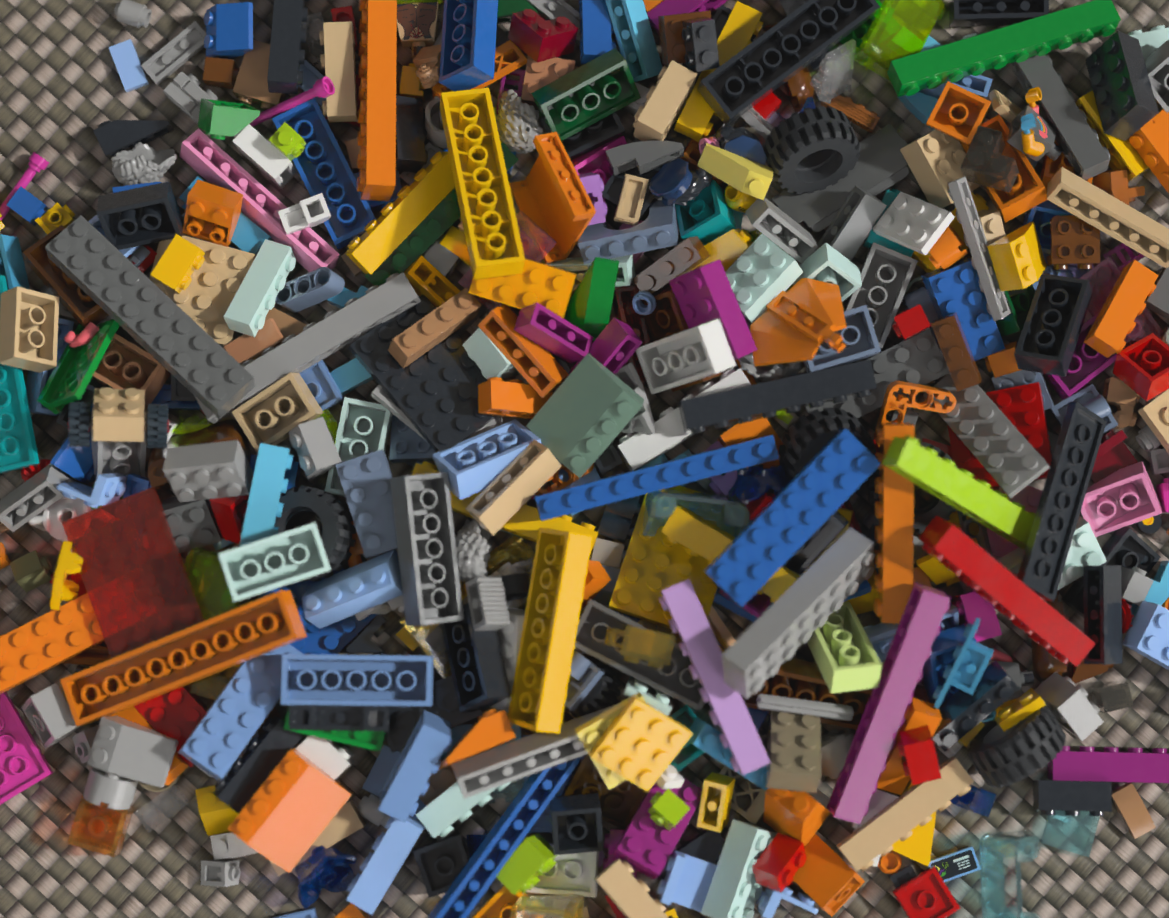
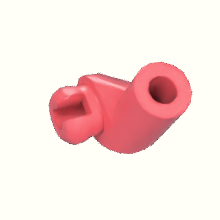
(82, 338)

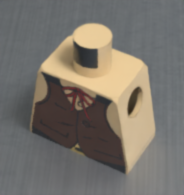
(418, 24)

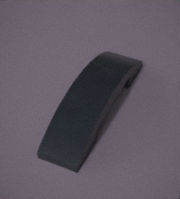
(339, 717)

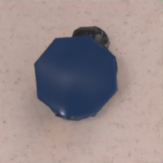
(741, 143)
(678, 183)

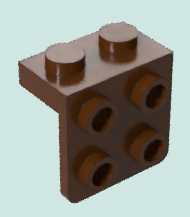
(1073, 243)

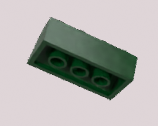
(586, 94)

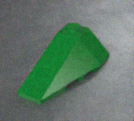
(593, 299)

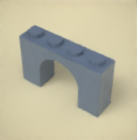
(655, 232)

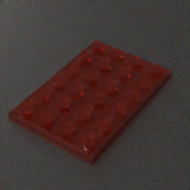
(133, 572)

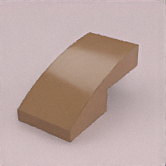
(1132, 810)

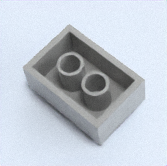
(208, 471)

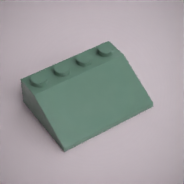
(585, 415)

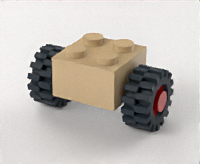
(118, 417)

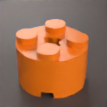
(947, 249)

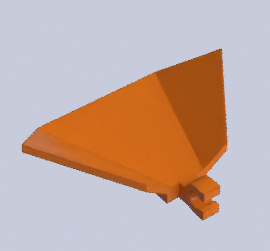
(799, 323)

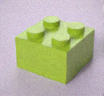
(526, 863)

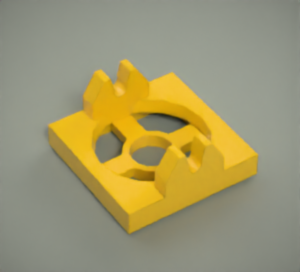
(66, 564)

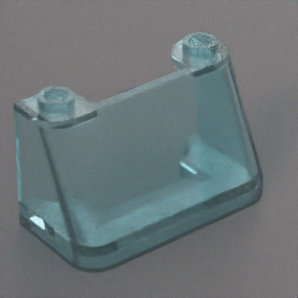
(725, 510)
(1001, 872)

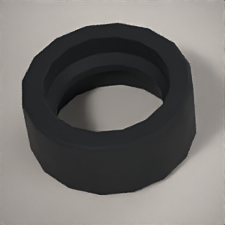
(516, 586)

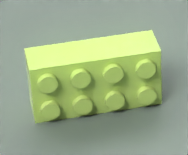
(845, 652)

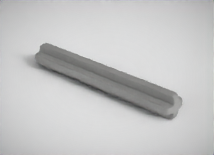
(805, 707)

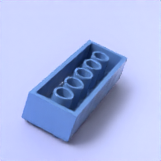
(357, 680)
(236, 713)

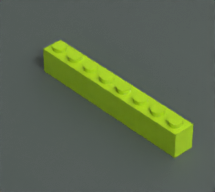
(960, 489)

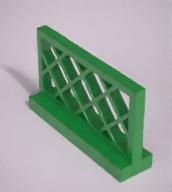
(76, 368)
(365, 739)

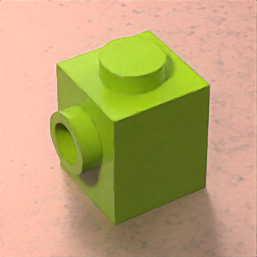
(288, 141)
(667, 809)

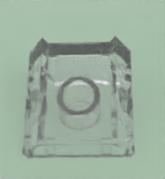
(835, 72)

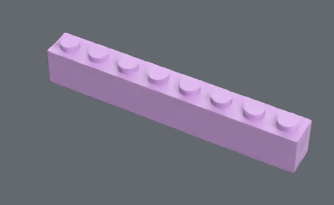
(707, 666)

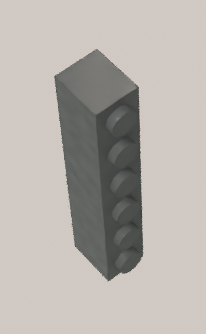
(1060, 110)

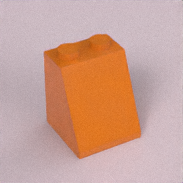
(744, 432)
(793, 813)
(827, 877)

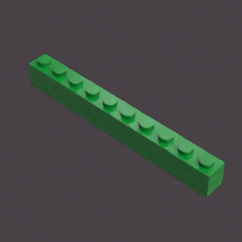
(1003, 46)

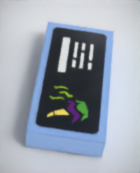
(956, 863)

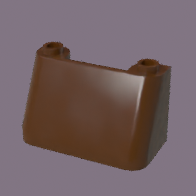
(219, 432)

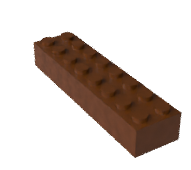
(805, 681)

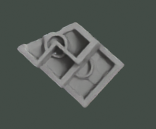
(643, 419)

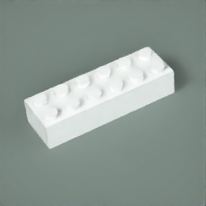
(669, 429)

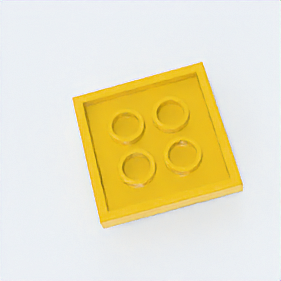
(640, 743)

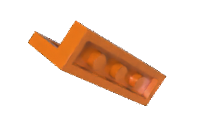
(504, 56)

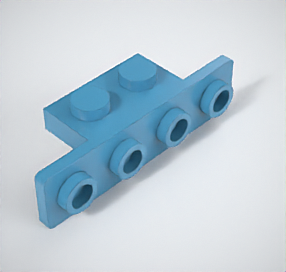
(968, 666)

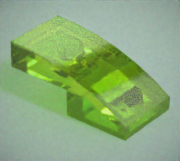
(192, 424)

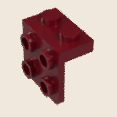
(1111, 456)

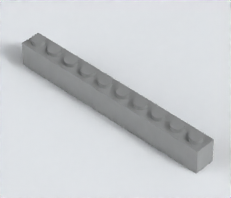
(327, 336)

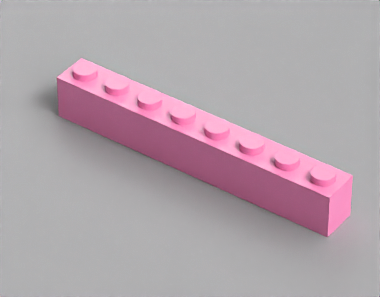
(257, 201)

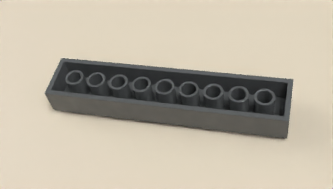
(150, 317)

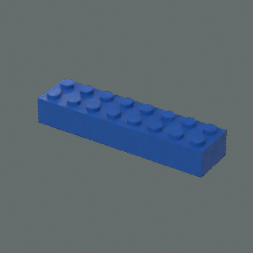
(792, 517)

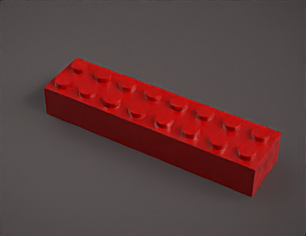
(1005, 592)

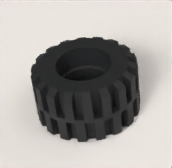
(603, 692)

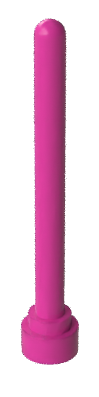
(322, 88)
(35, 164)

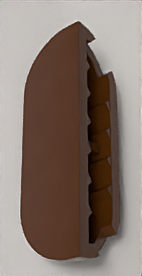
(798, 87)
(1043, 662)

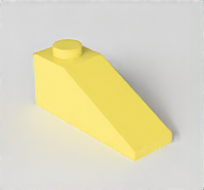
(736, 171)

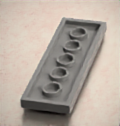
(991, 438)

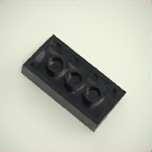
(1122, 550)

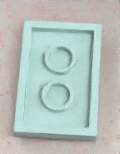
(651, 695)

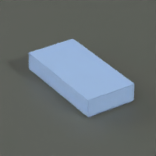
(128, 65)

